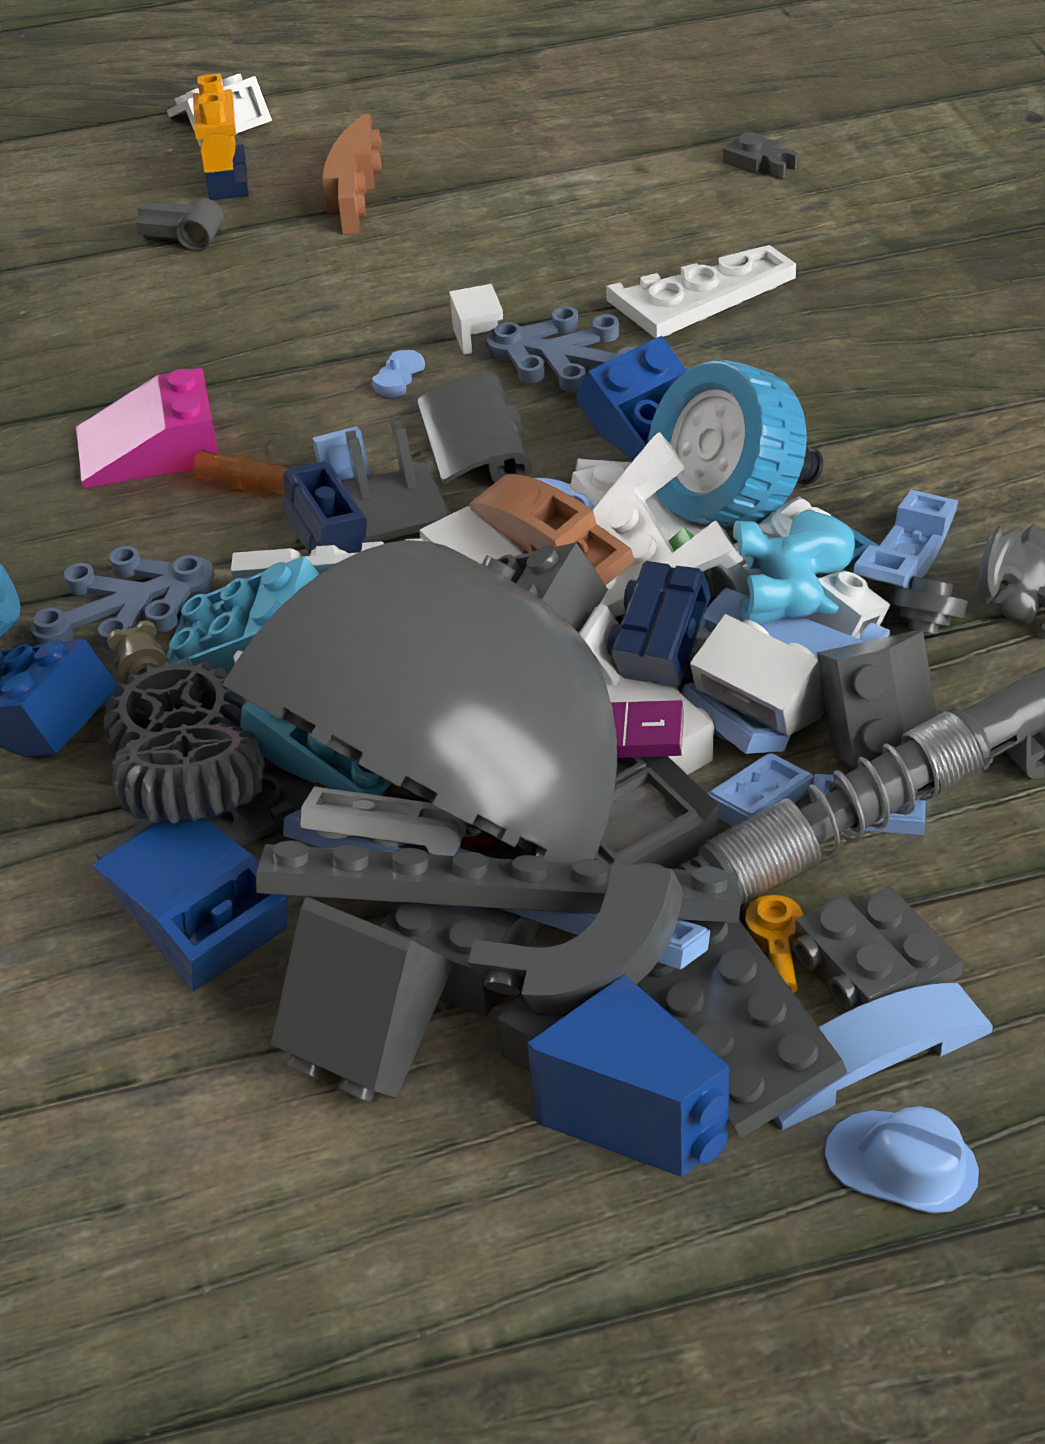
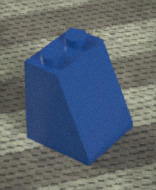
(631, 1081)

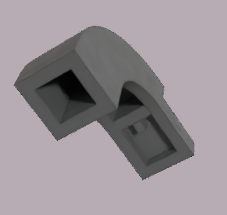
(623, 939)

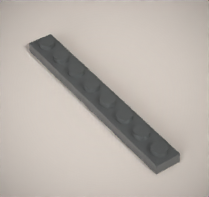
(473, 880)

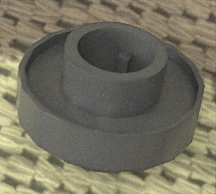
(928, 604)

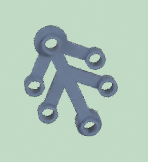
(513, 342)
(177, 580)

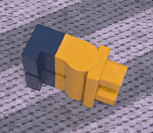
(216, 128)

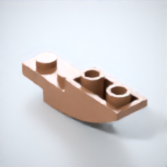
(352, 171)
(543, 515)

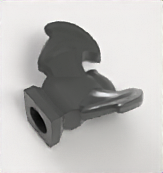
(1019, 564)

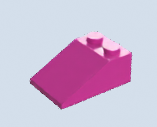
(148, 431)

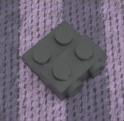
(872, 948)

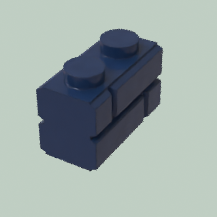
(322, 509)
(659, 623)

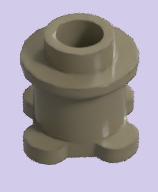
(135, 649)

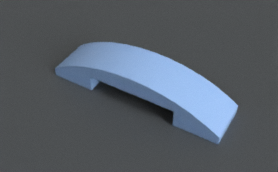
(912, 542)
(890, 1032)

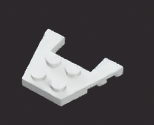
(630, 520)

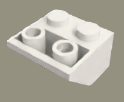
(760, 675)

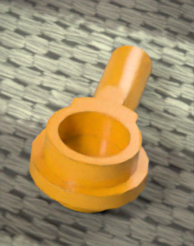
(772, 926)

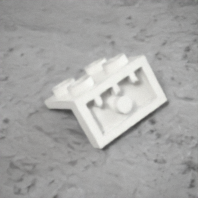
(248, 103)

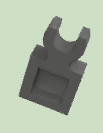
(754, 153)

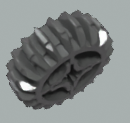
(168, 699)
(188, 772)

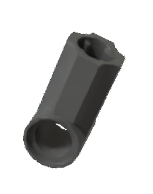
(189, 224)

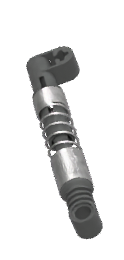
(930, 760)

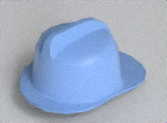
(904, 1158)

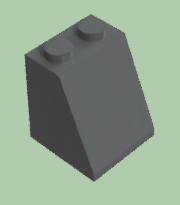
(356, 1000)

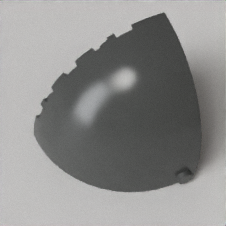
(448, 689)

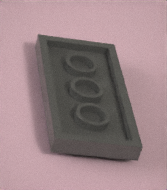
(751, 1022)

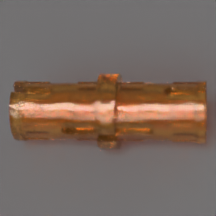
(215, 467)

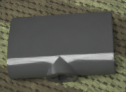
(474, 426)

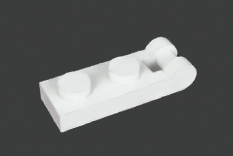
(383, 818)

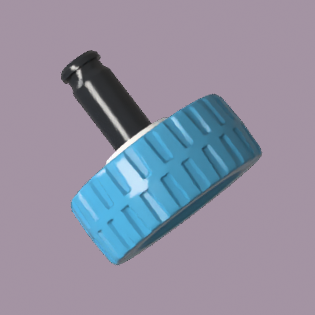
(739, 443)

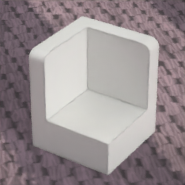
(474, 312)

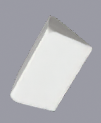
(595, 634)

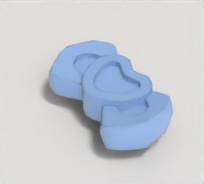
(397, 373)

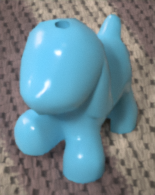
(790, 565)

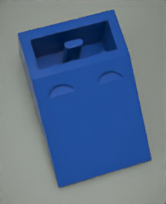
(626, 393)
(49, 694)
(194, 896)

